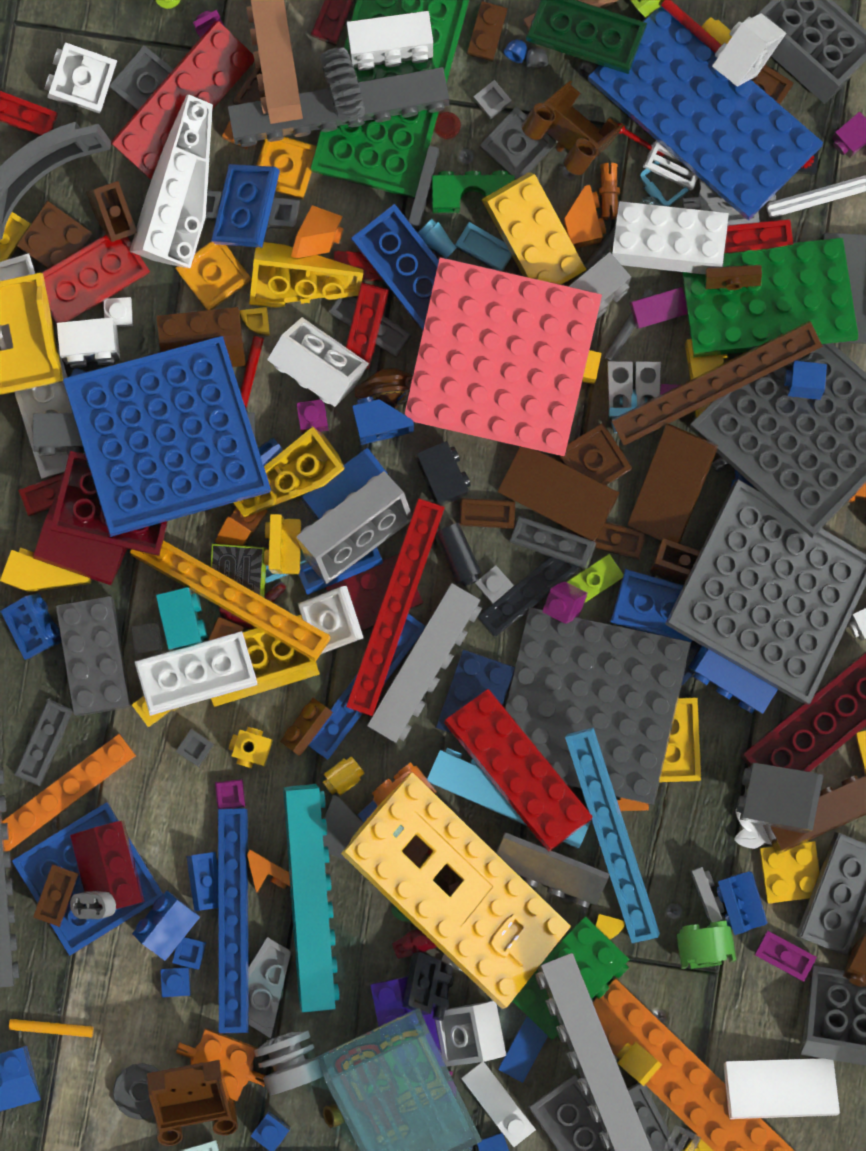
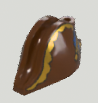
(388, 385)

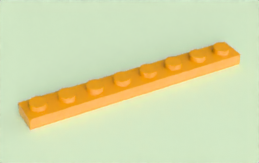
(237, 599)

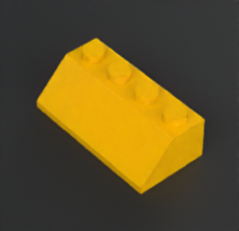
(273, 665)

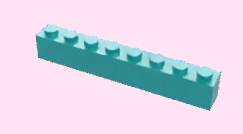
(309, 897)

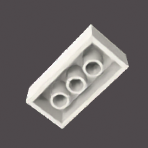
(669, 237)

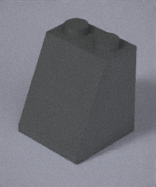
(780, 797)

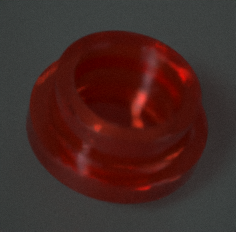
(447, 125)

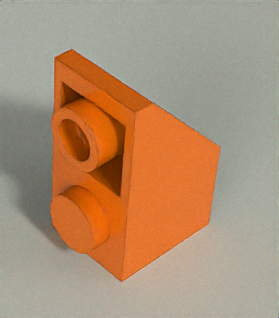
(582, 220)

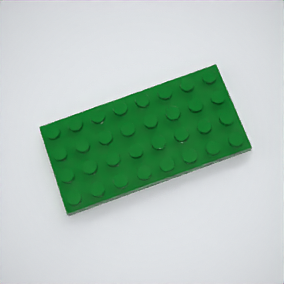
(392, 151)

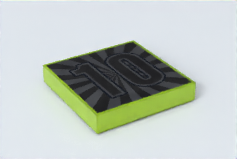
(241, 564)

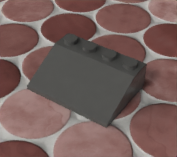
(820, 43)
(835, 1018)

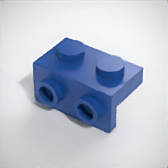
(741, 902)

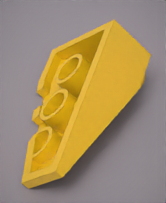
(286, 279)

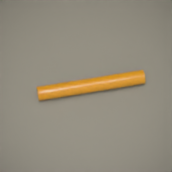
(51, 1028)

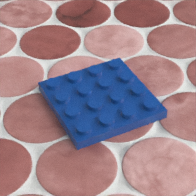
(58, 850)

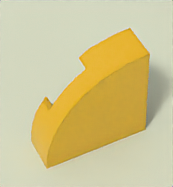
(256, 320)
(609, 926)

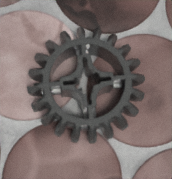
(342, 84)

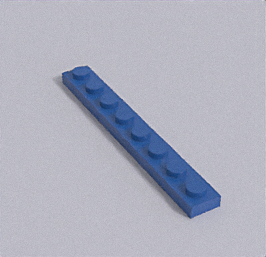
(233, 920)

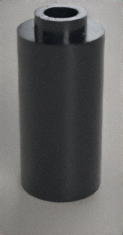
(458, 554)

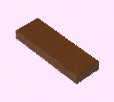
(617, 540)

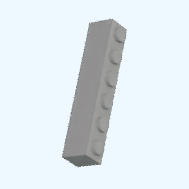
(424, 663)

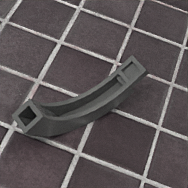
(41, 157)

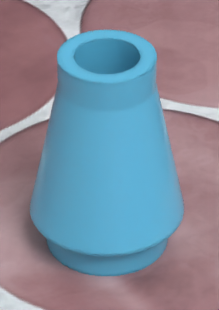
(436, 238)

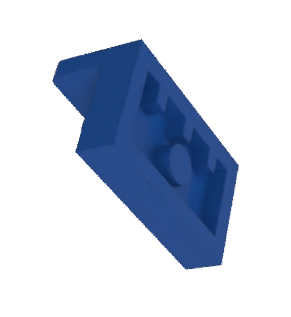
(31, 625)

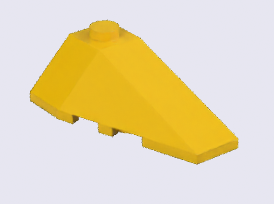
(295, 471)

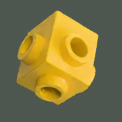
(261, 747)

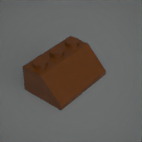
(199, 326)

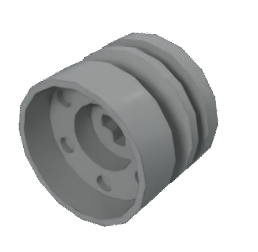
(288, 1062)

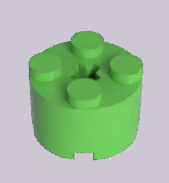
(705, 946)

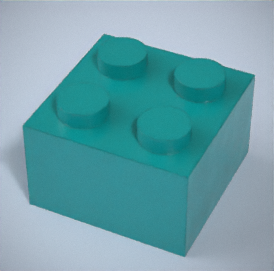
(181, 619)

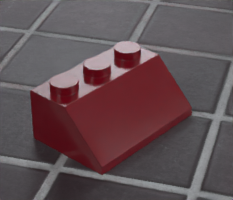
(78, 555)
(108, 863)

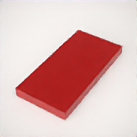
(91, 277)

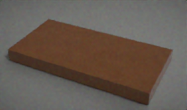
(672, 484)
(559, 492)

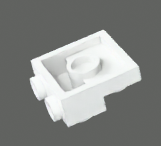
(80, 77)

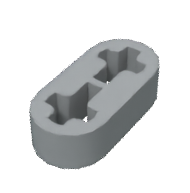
(93, 899)

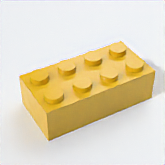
(533, 231)

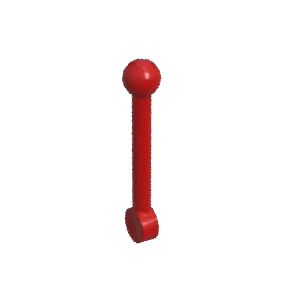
(638, 139)

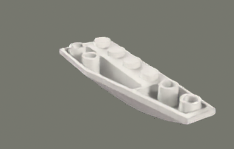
(178, 190)

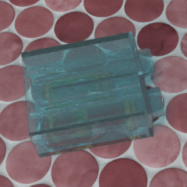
(398, 1090)

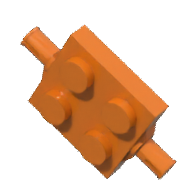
(234, 1056)

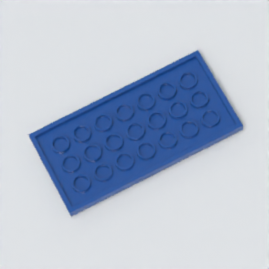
(722, 132)

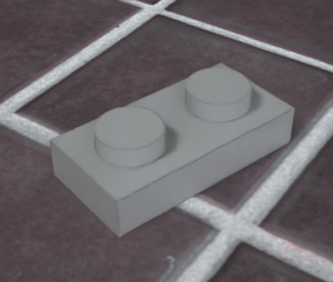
(703, 882)

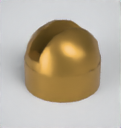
(332, 1116)

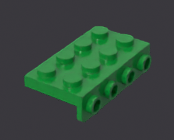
(597, 961)

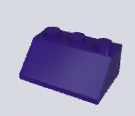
(388, 1003)

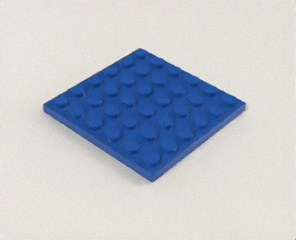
(166, 436)

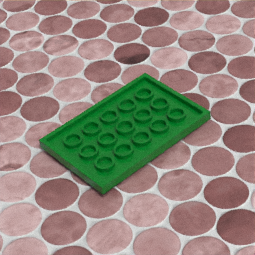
(796, 287)

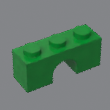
(450, 188)

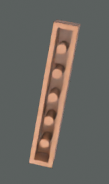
(275, 60)

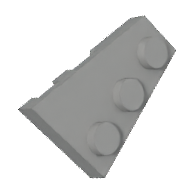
(265, 985)

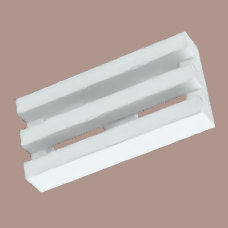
(665, 173)

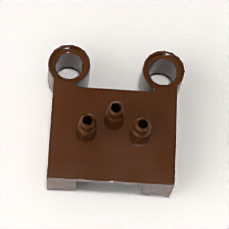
(570, 129)
(190, 1097)

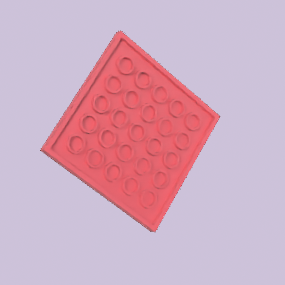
(502, 356)

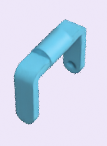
(653, 191)

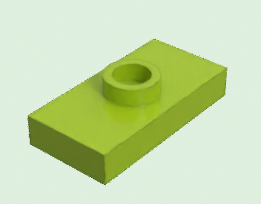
(597, 577)

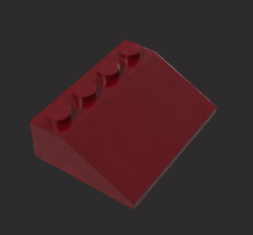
(80, 513)

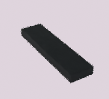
(525, 595)

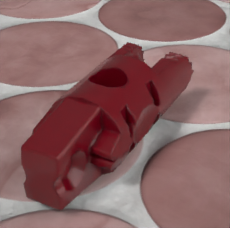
(411, 943)

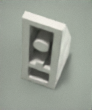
(498, 1104)

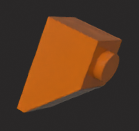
(317, 233)

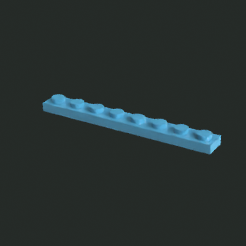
(612, 835)

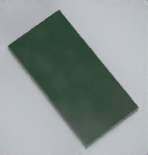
(587, 33)

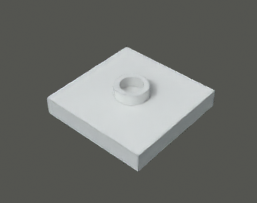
(333, 615)

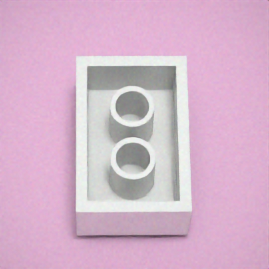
(390, 40)
(317, 362)

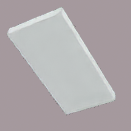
(196, 673)
(781, 1088)

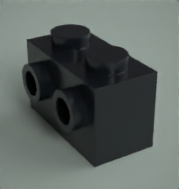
(443, 474)

